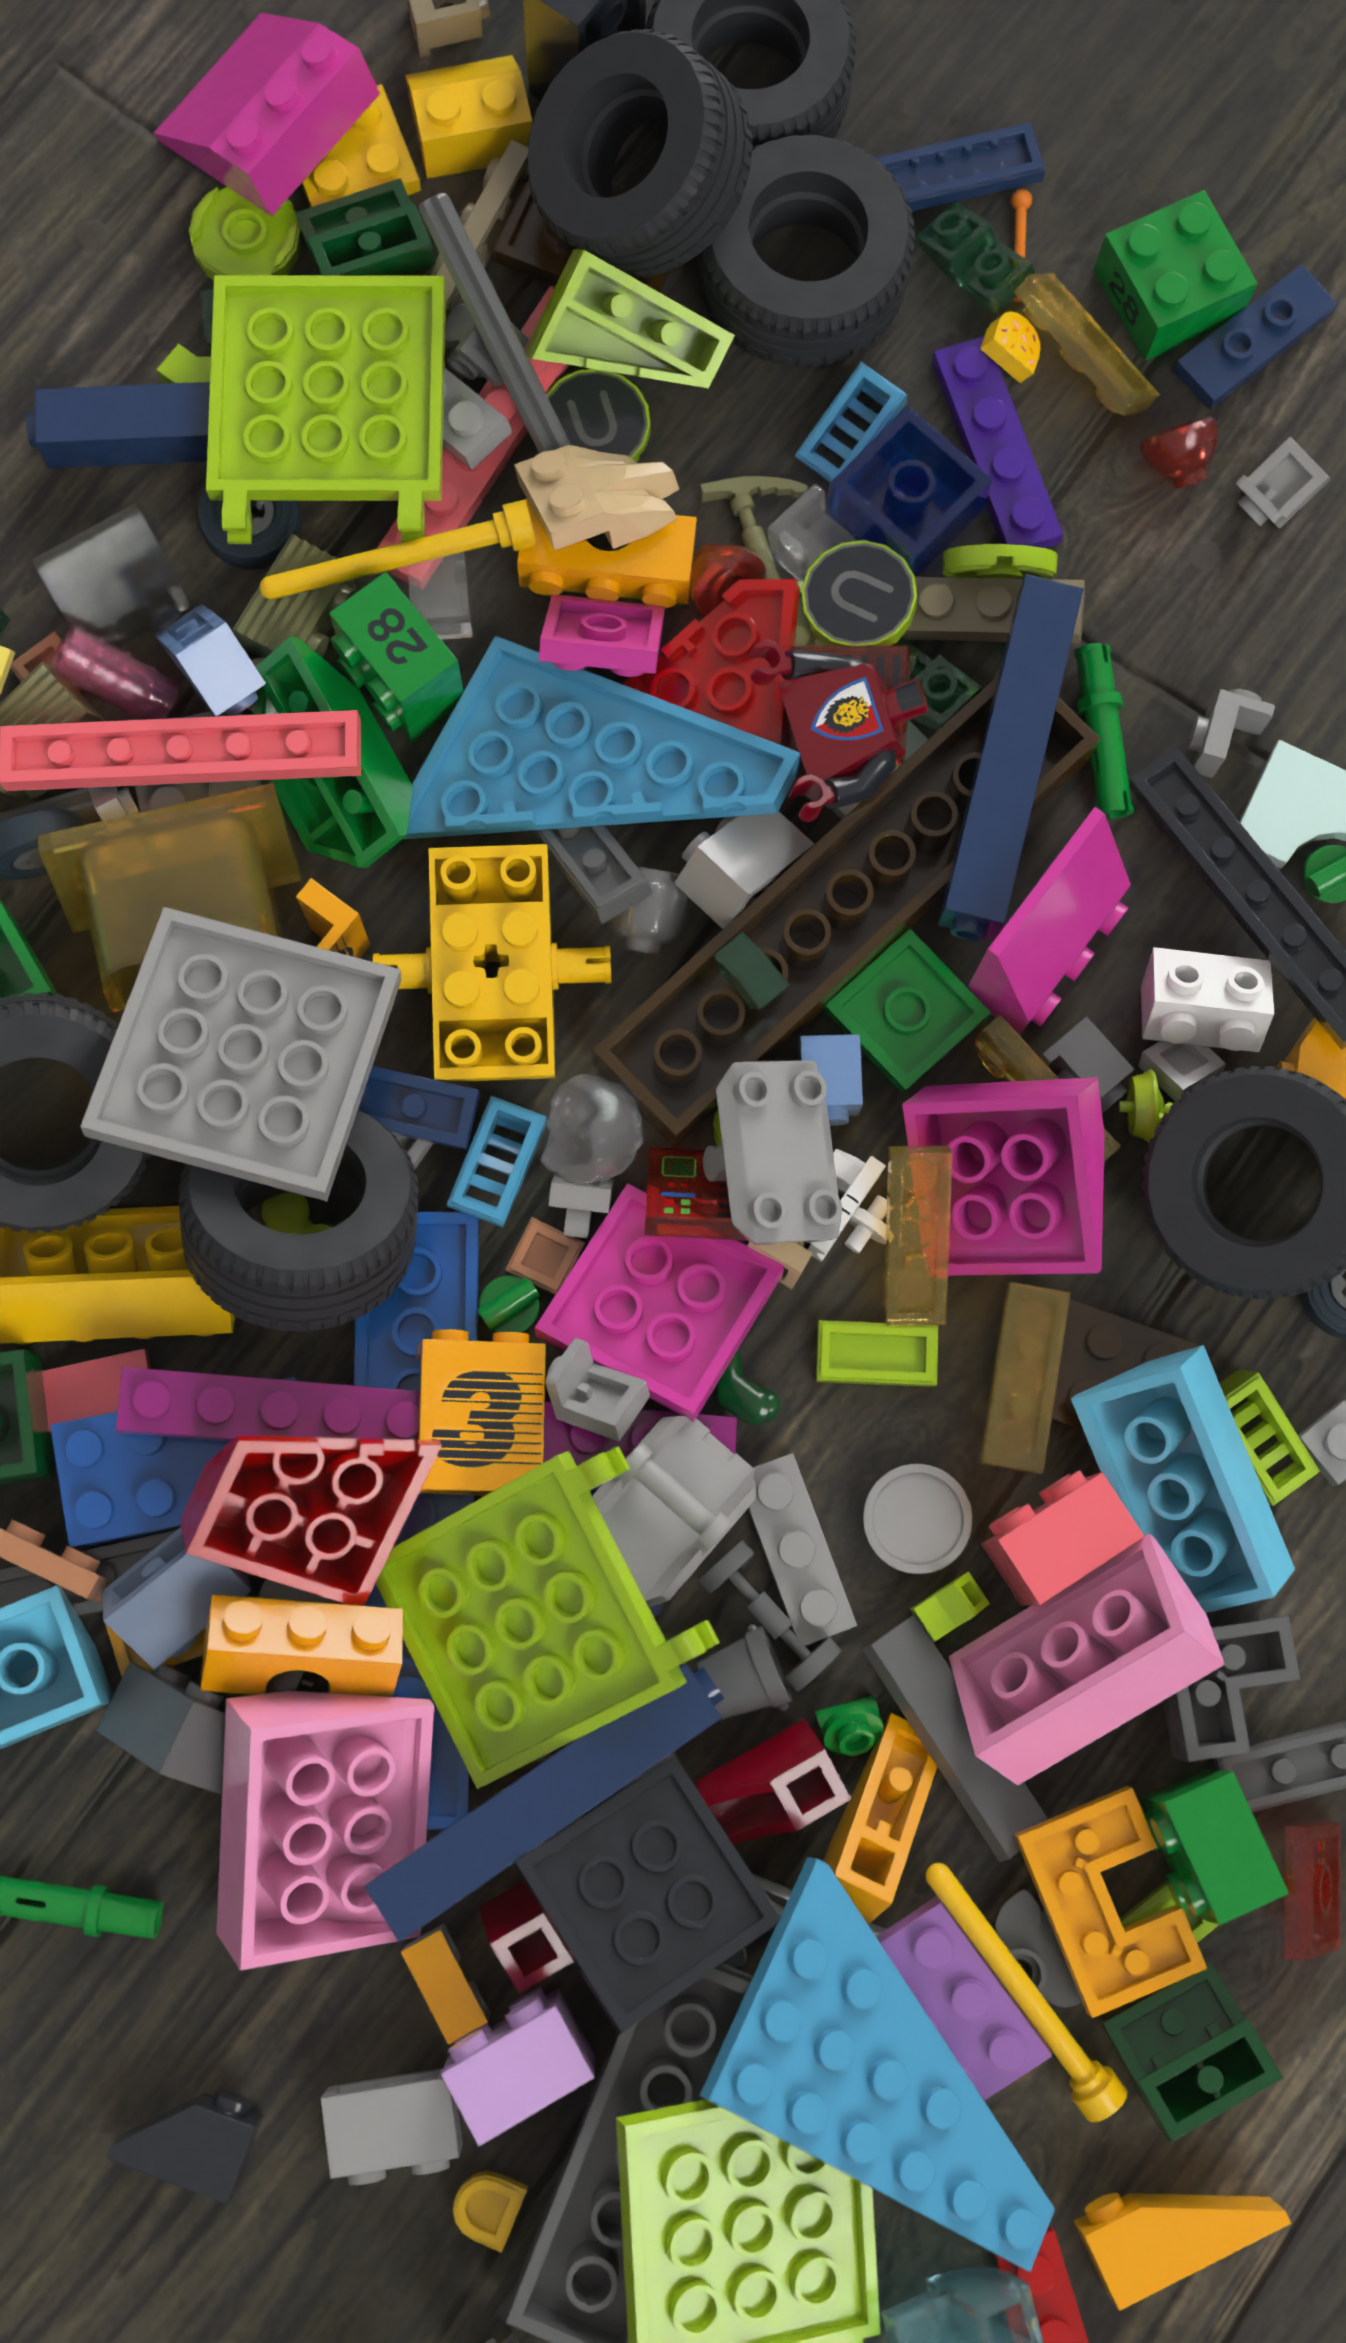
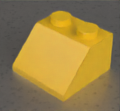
(468, 114)

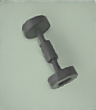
(771, 1617)

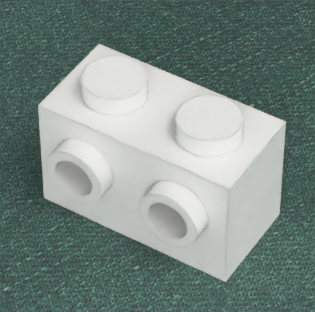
(1211, 1005)

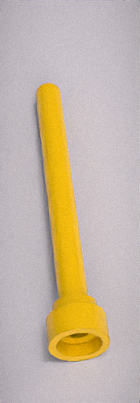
(508, 528)
(1095, 2087)

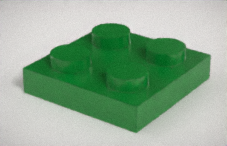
(907, 1011)

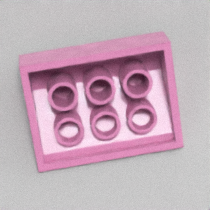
(311, 1812)

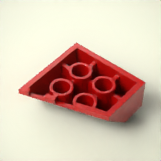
(307, 1509)

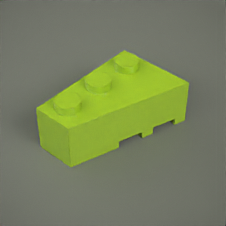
(625, 327)

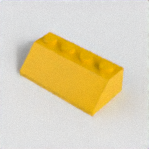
(103, 1281)

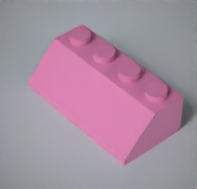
(1083, 1662)

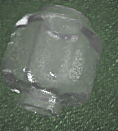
(656, 918)

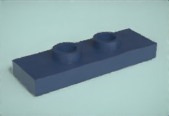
(967, 166)
(1255, 337)

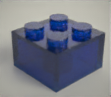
(908, 491)

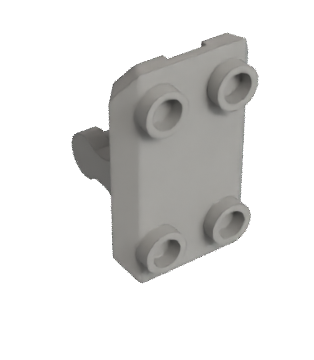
(776, 1153)
(674, 1503)

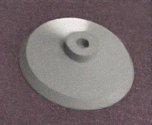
(917, 1518)

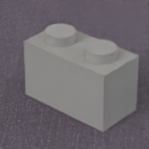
(739, 862)
(391, 2126)

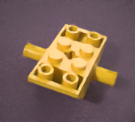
(482, 911)

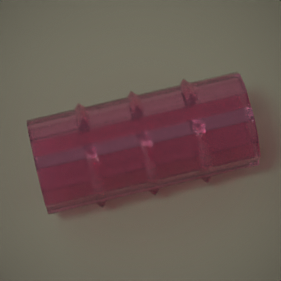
(114, 675)

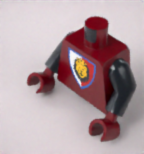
(840, 722)

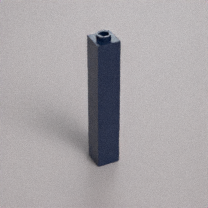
(121, 424)
(1010, 759)
(540, 1805)

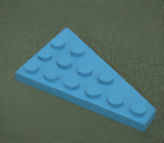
(584, 751)
(861, 2079)

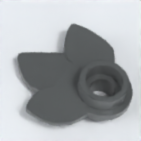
(1032, 1939)

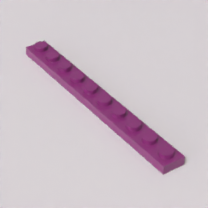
(235, 1406)

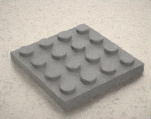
(243, 1053)

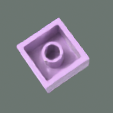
(518, 2064)

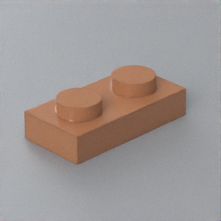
(71, 1570)

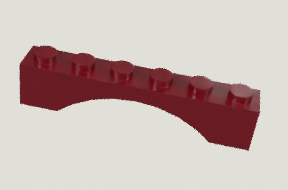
(753, 1796)

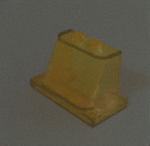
(194, 857)

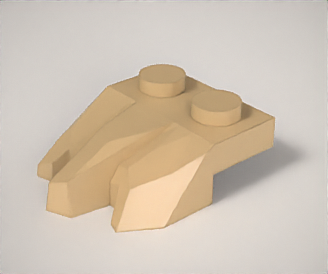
(596, 493)

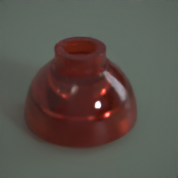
(1182, 451)
(717, 570)

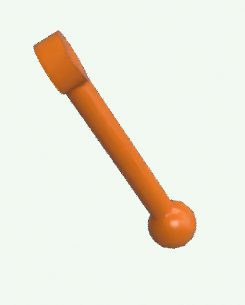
(1020, 201)

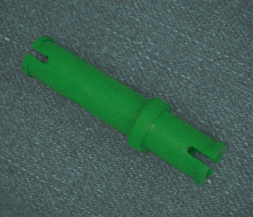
(1100, 711)
(81, 1908)

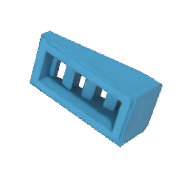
(874, 386)
(513, 1118)

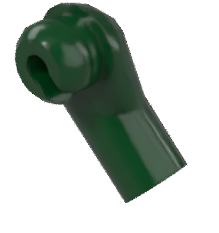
(743, 1397)

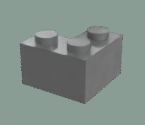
(1208, 1714)
(169, 1724)

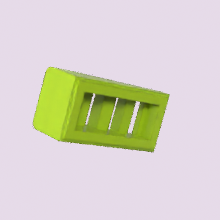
(1262, 1402)

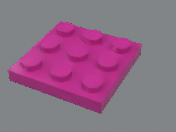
(660, 1304)

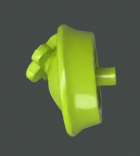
(1144, 1105)

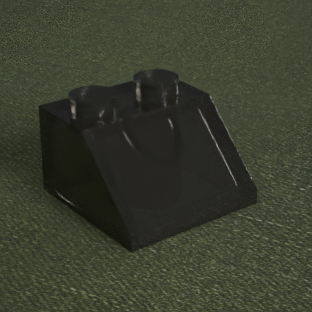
(113, 579)

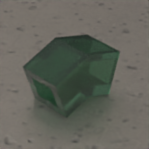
(750, 972)

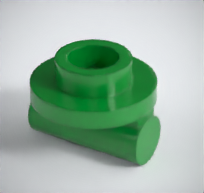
(1326, 874)
(509, 1304)
(851, 1726)

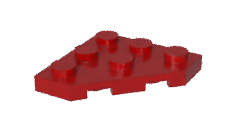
(709, 661)

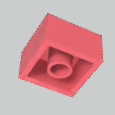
(1060, 1539)

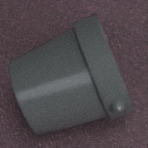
(748, 1675)

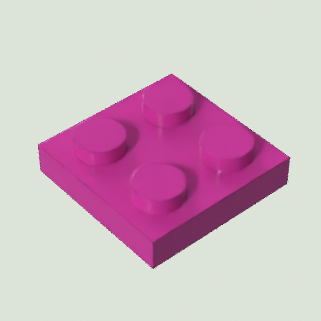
(602, 635)

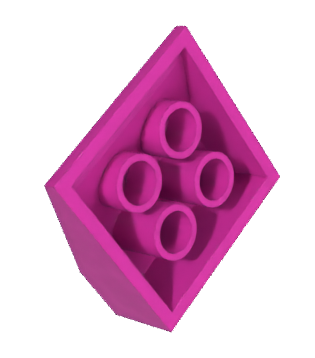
(271, 108)
(1054, 927)
(1020, 1173)

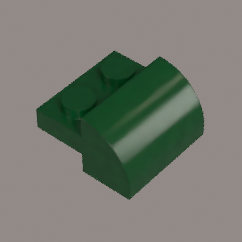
(367, 234)
(1191, 2053)

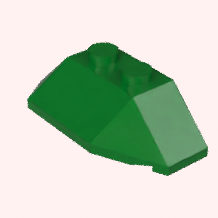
(344, 815)

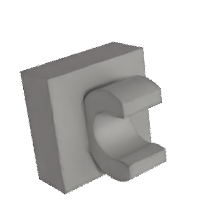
(580, 1203)

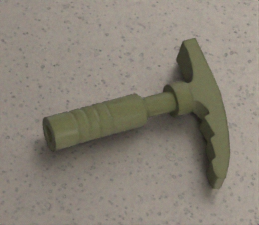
(739, 492)

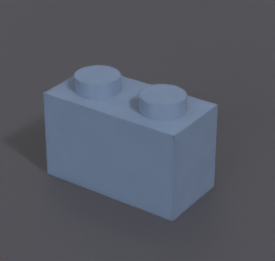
(167, 1599)

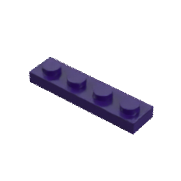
(997, 445)

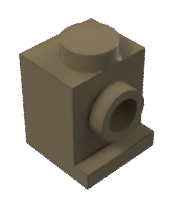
(445, 22)

